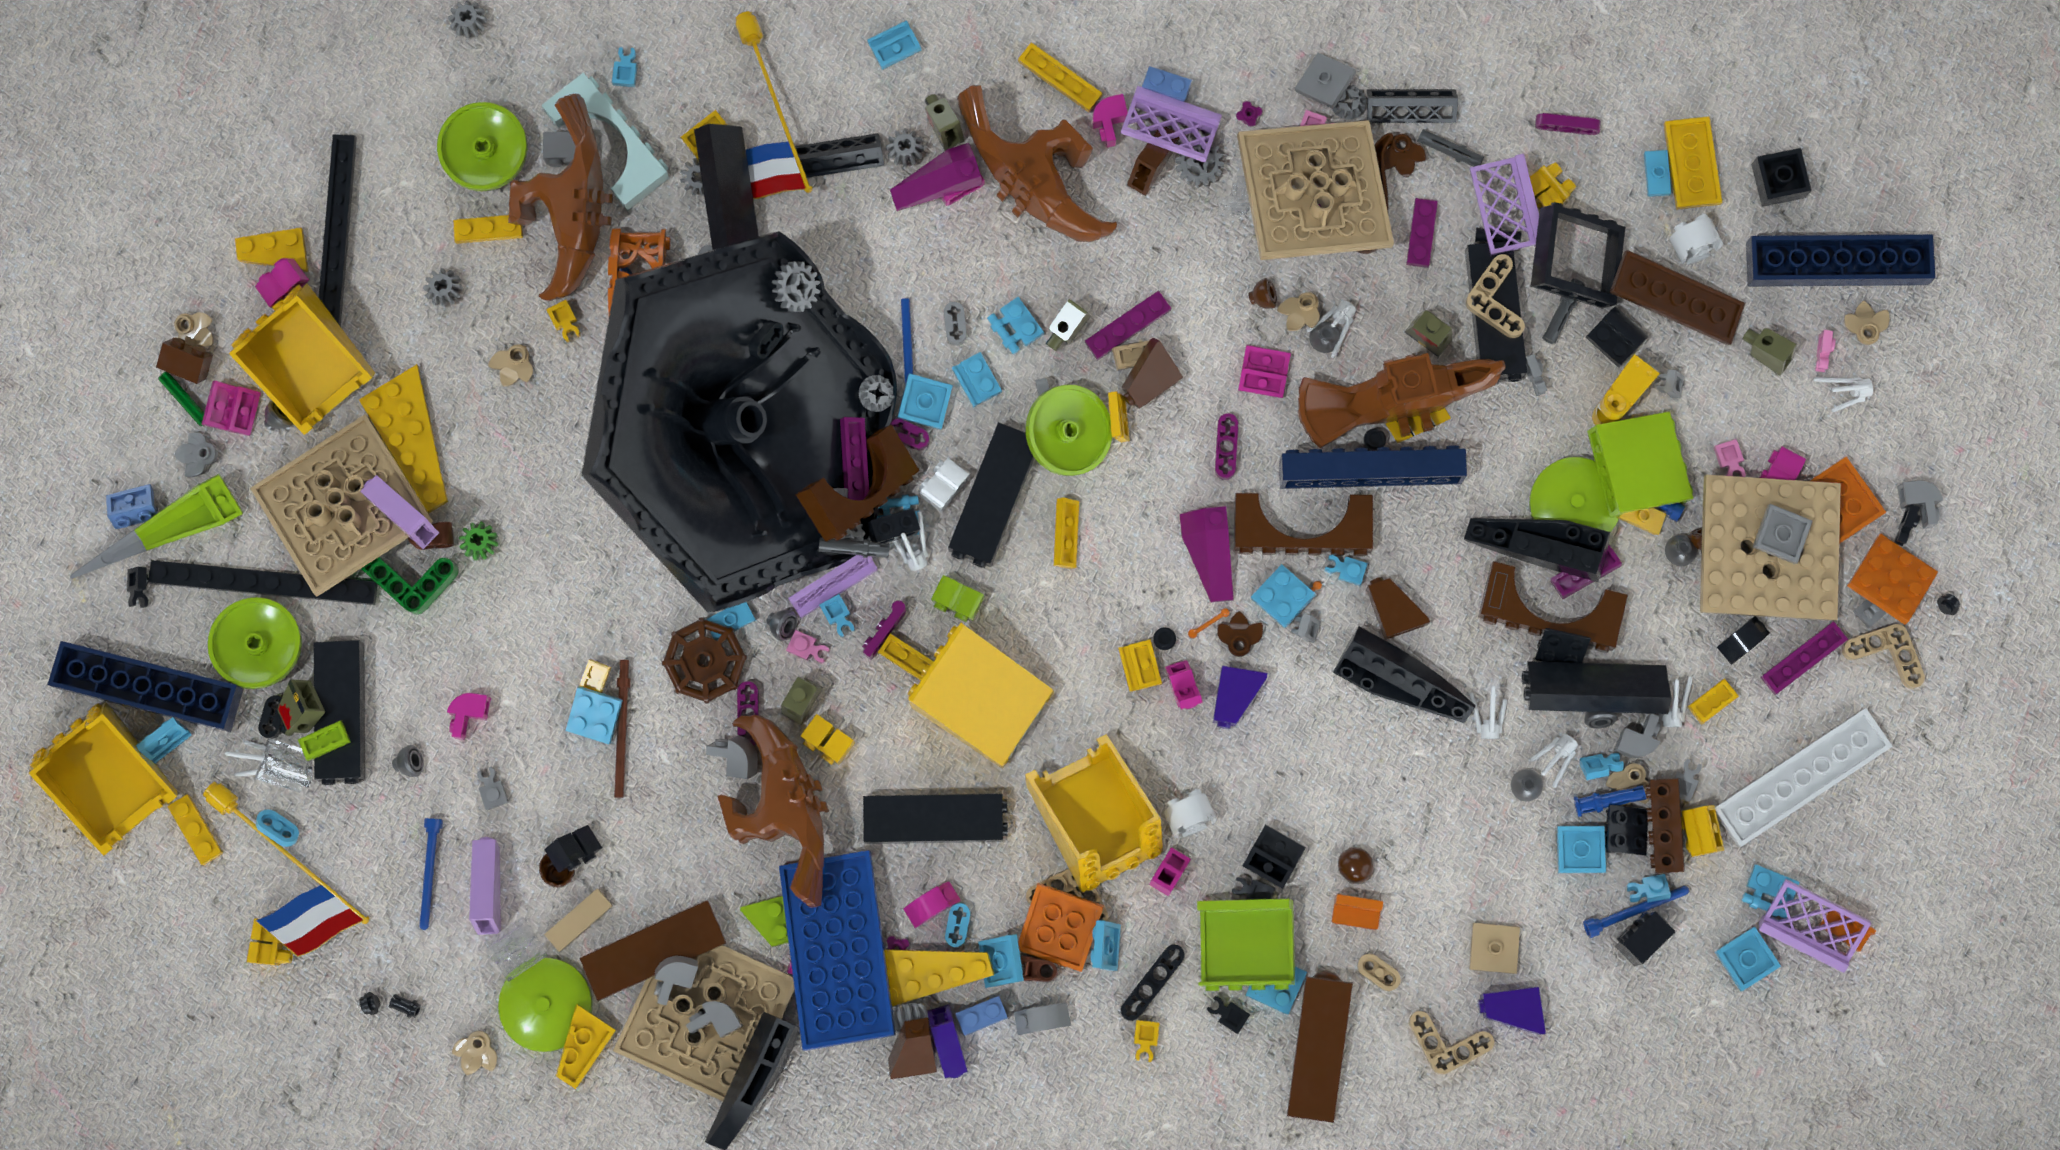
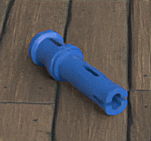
(1597, 802)

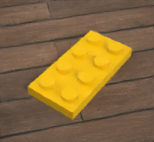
(1692, 163)

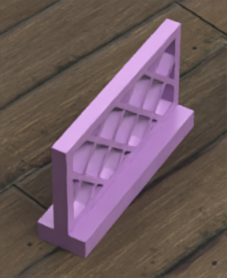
(1175, 112)
(1526, 199)
(832, 584)
(1810, 945)

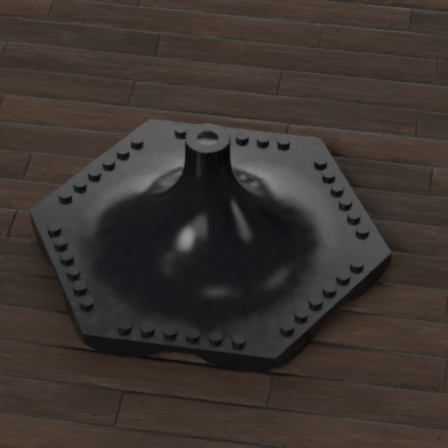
(714, 443)

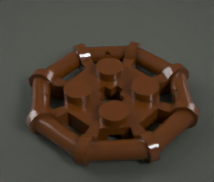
(717, 664)

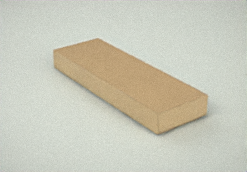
(578, 920)

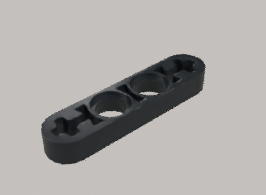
(1154, 984)

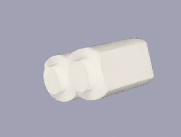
(944, 484)

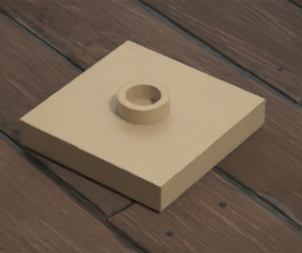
(1494, 948)

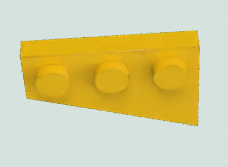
(273, 246)
(582, 1046)

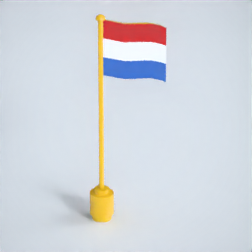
(772, 165)
(309, 917)

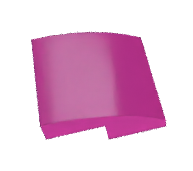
(1264, 371)
(231, 408)

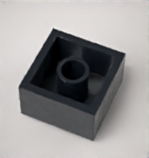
(1781, 177)
(1644, 938)

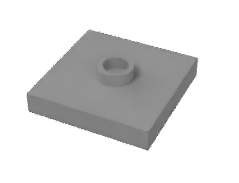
(1325, 80)
(1782, 534)

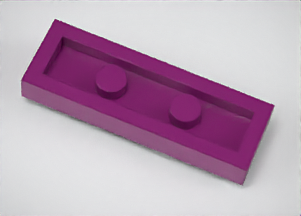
(1421, 233)
(1569, 584)

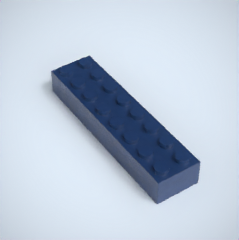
(1840, 260)
(1372, 468)
(145, 686)

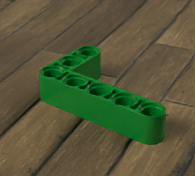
(419, 589)

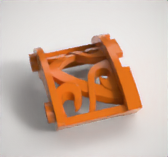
(624, 243)

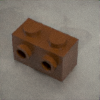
(184, 360)

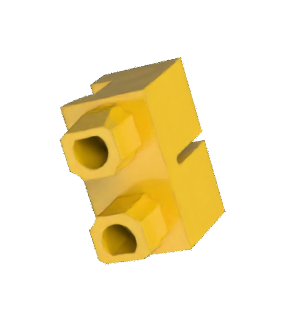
(1548, 189)
(266, 953)

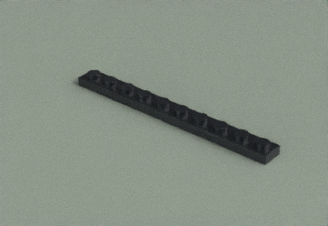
(337, 224)
(257, 582)

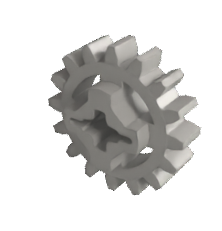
(1191, 166)
(796, 286)

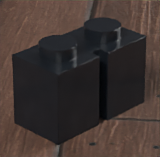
(573, 849)

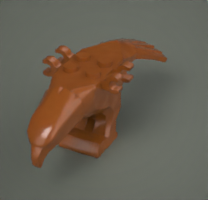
(1029, 172)
(572, 201)
(1398, 392)
(784, 807)

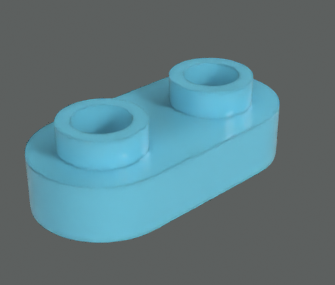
(279, 827)

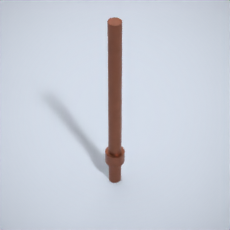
(623, 684)

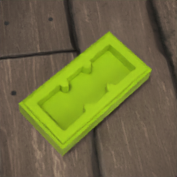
(324, 740)

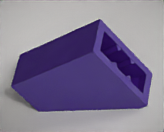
(1235, 693)
(1514, 1008)
(947, 1041)

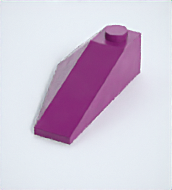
(944, 175)
(1207, 542)

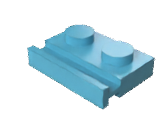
(894, 45)
(976, 379)
(163, 740)

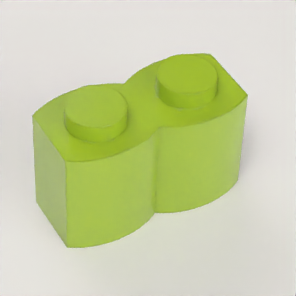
(957, 598)

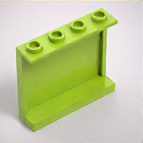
(1640, 463)
(1247, 944)

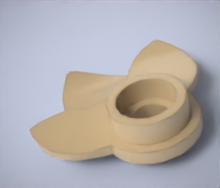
(1298, 313)
(1867, 320)
(197, 332)
(511, 368)
(1622, 779)
(475, 1056)

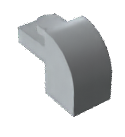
(1924, 496)
(1639, 744)
(739, 753)
(671, 971)
(717, 1013)
(1042, 1018)

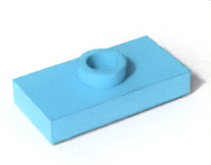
(1657, 173)
(734, 616)

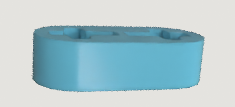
(963, 926)

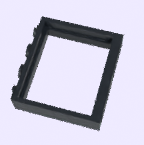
(1544, 253)

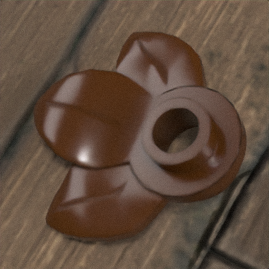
(1404, 158)
(1240, 631)

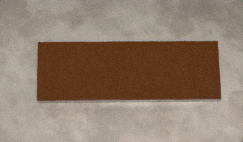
(1677, 297)
(639, 954)
(1319, 1049)

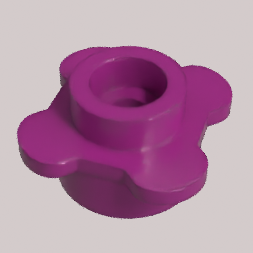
(1248, 120)
(893, 942)

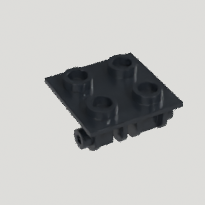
(1561, 647)
(1626, 830)

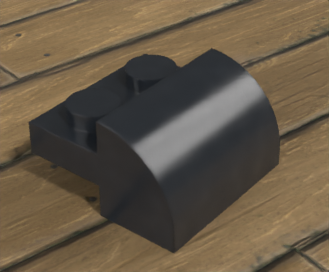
(1617, 336)
(1274, 856)

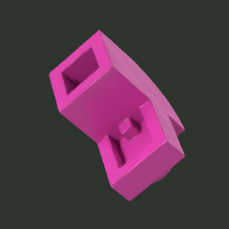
(1106, 114)
(1183, 685)
(465, 707)
(1169, 871)
(931, 904)

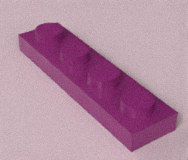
(1128, 325)
(854, 457)
(1804, 658)

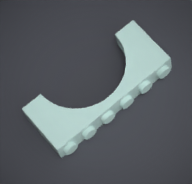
(642, 169)

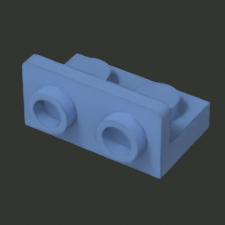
(131, 506)

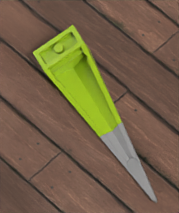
(197, 510)

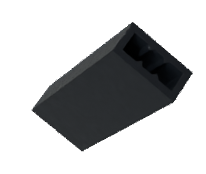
(726, 184)
(1488, 340)
(992, 497)
(1596, 687)
(341, 689)
(934, 818)

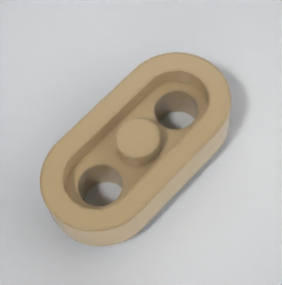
(1378, 972)

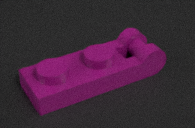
(884, 628)

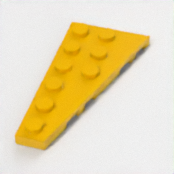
(406, 428)
(923, 973)

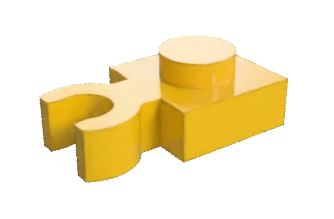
(563, 317)
(1146, 1035)

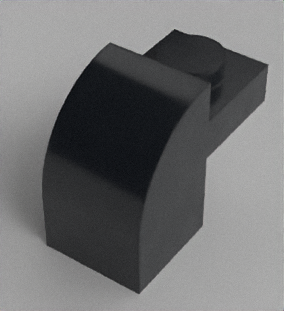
(1743, 640)

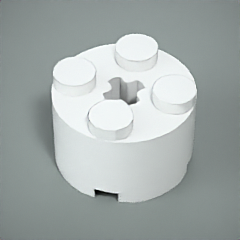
(1695, 239)
(1189, 814)

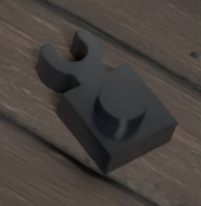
(1909, 520)
(1255, 891)
(1231, 1016)

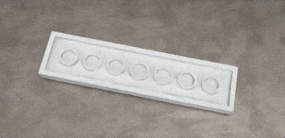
(1802, 777)

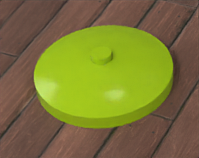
(482, 146)
(1068, 430)
(1572, 493)
(254, 643)
(541, 1004)

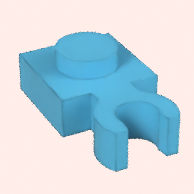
(625, 72)
(1350, 570)
(836, 612)
(1598, 766)
(1652, 887)

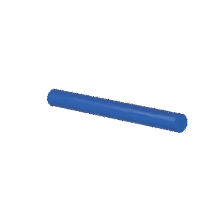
(907, 338)

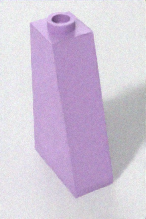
(399, 511)
(485, 887)

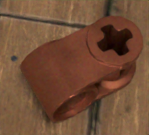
(442, 540)
(1033, 967)

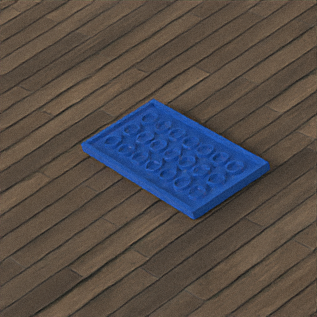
(839, 956)

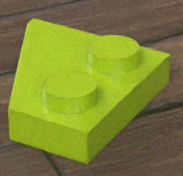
(769, 920)

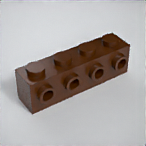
(1667, 825)

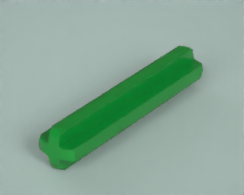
(182, 397)

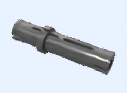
(1474, 160)
(1560, 317)
(861, 548)

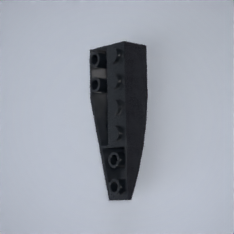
(1545, 543)
(1399, 677)
(755, 1076)

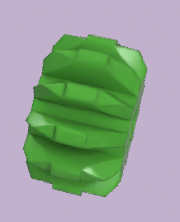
(475, 532)

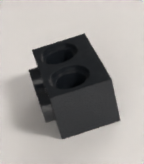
(892, 526)

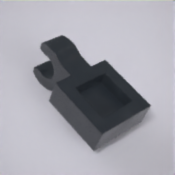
(136, 583)

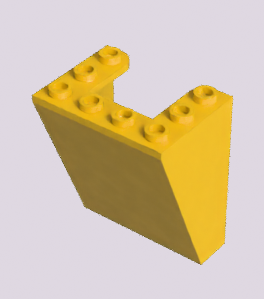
(301, 358)
(979, 695)
(101, 777)
(1097, 815)

